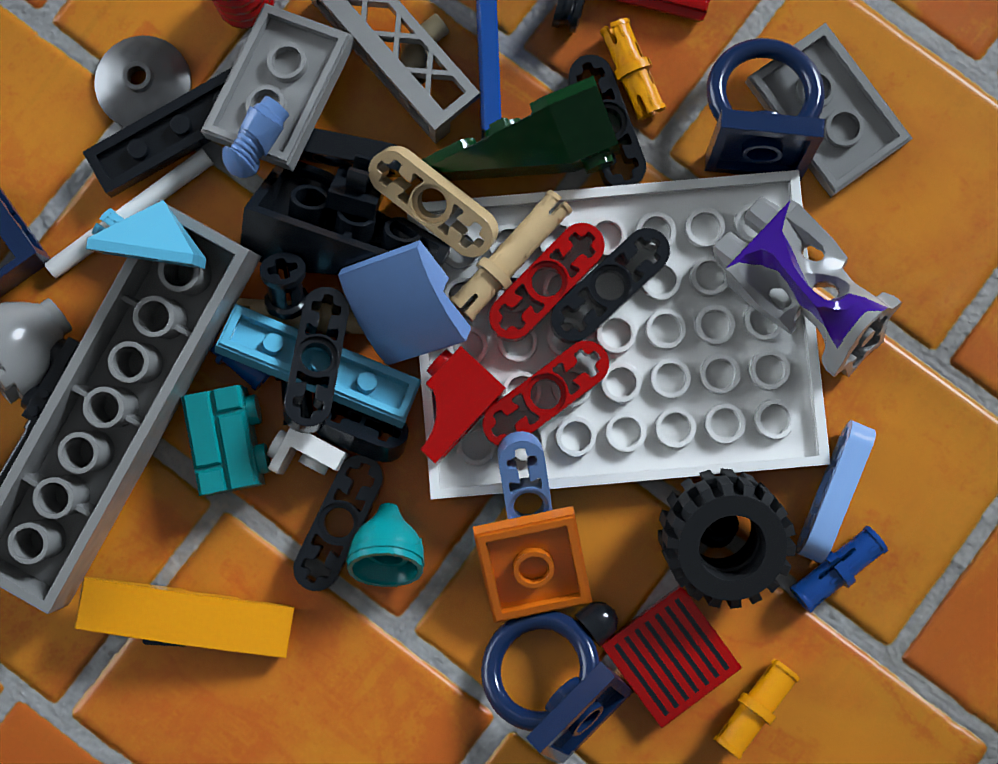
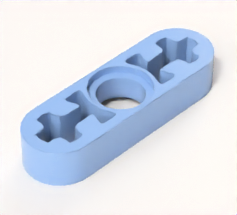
(835, 491)

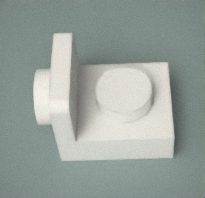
(315, 452)

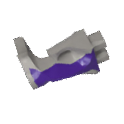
(774, 259)

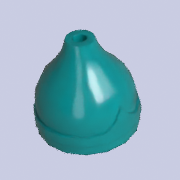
(386, 550)

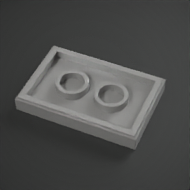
(289, 62)
(858, 121)

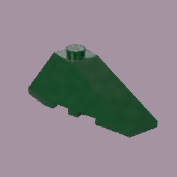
(561, 135)

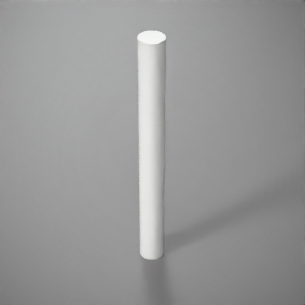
(156, 192)

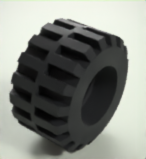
(747, 570)

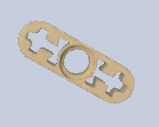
(413, 167)

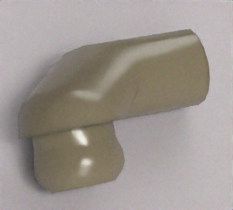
(414, 54)

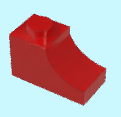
(462, 397)

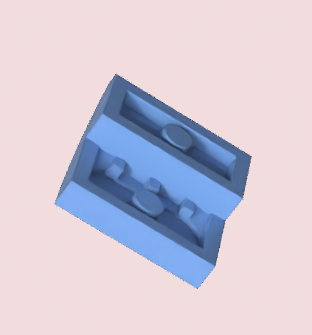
(403, 303)

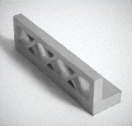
(391, 71)

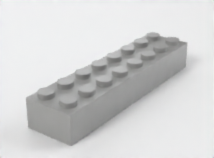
(112, 413)

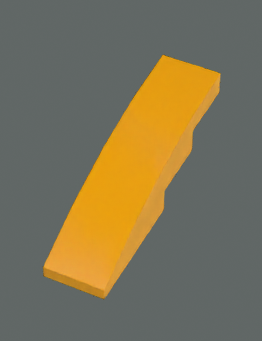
(184, 617)

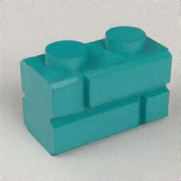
(225, 440)

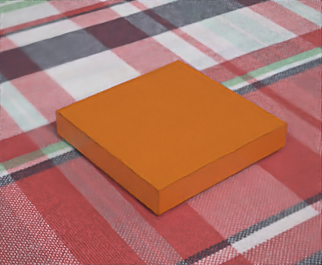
(532, 564)

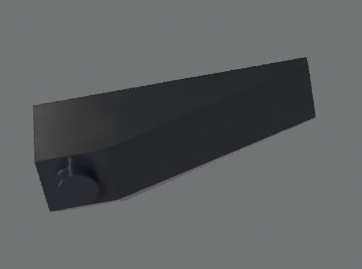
(292, 218)

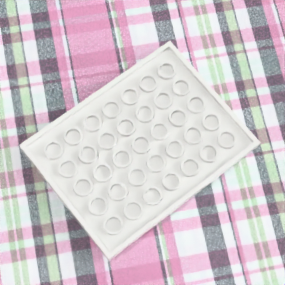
(691, 364)

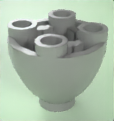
(25, 344)

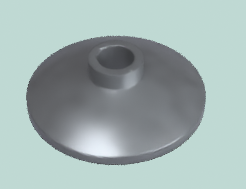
(165, 78)

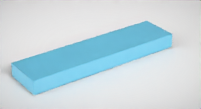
(360, 380)

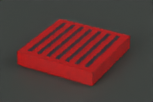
(671, 656)

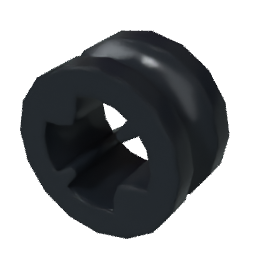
(568, 13)

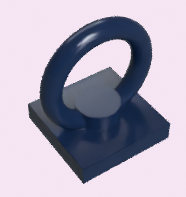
(764, 139)
(575, 707)

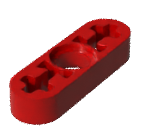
(563, 247)
(568, 362)

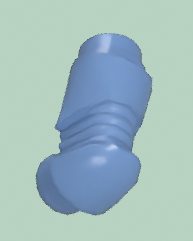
(255, 138)

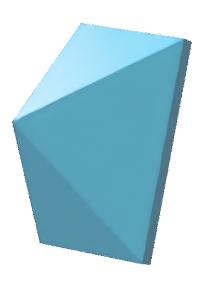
(149, 236)

